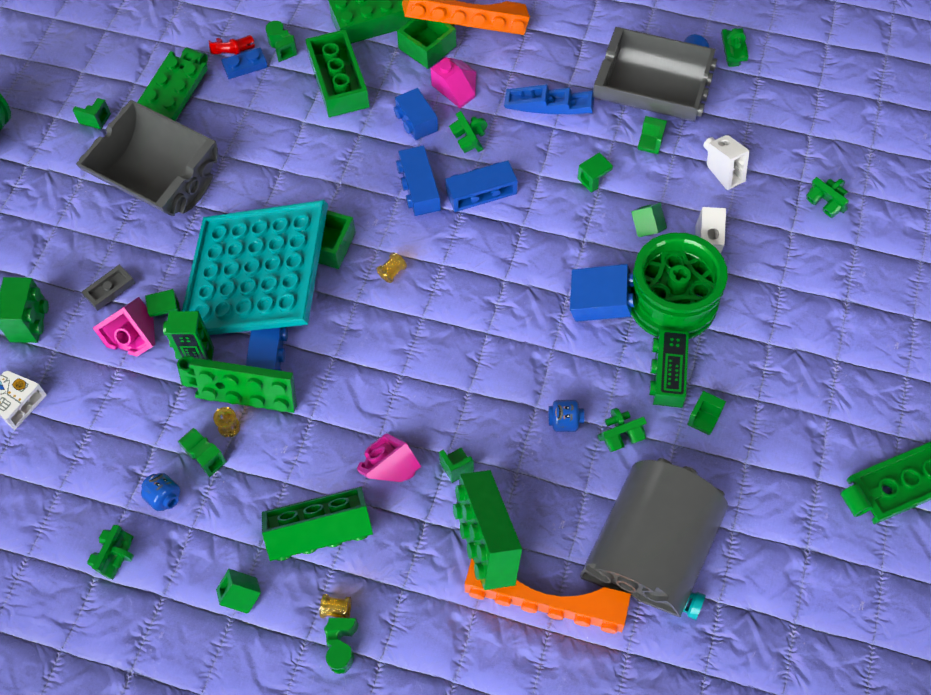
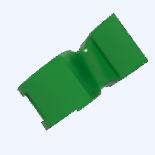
(281, 40)
(206, 453)
(339, 655)

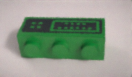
(188, 335)
(669, 368)

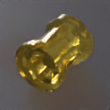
(391, 267)
(228, 416)
(335, 607)

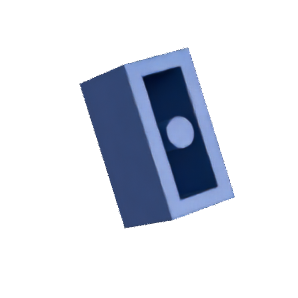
(416, 114)

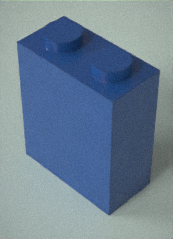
(601, 293)

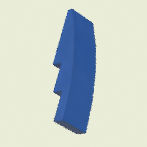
(545, 101)

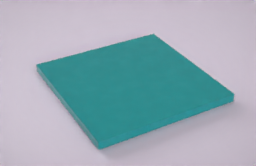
(256, 268)

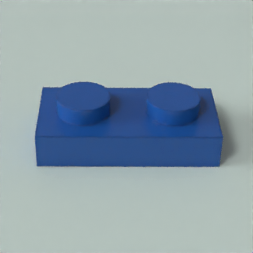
(244, 63)

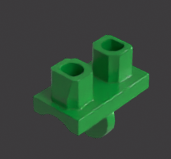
(734, 46)
(462, 126)
(831, 192)
(634, 429)
(113, 552)

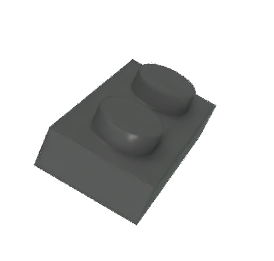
(108, 287)

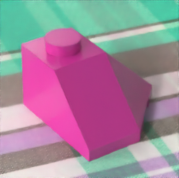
(454, 80)
(128, 329)
(389, 460)

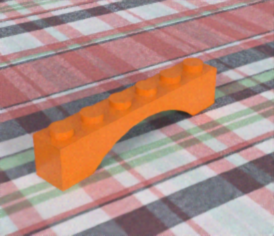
(501, 17)
(599, 608)

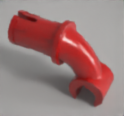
(232, 47)

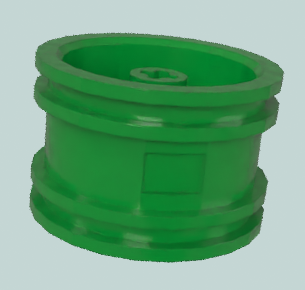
(681, 270)

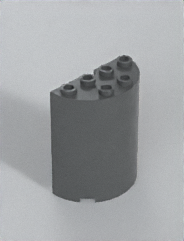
(655, 74)
(153, 159)
(657, 535)

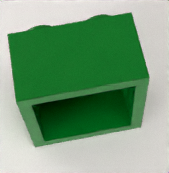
(426, 40)
(336, 239)
(22, 310)

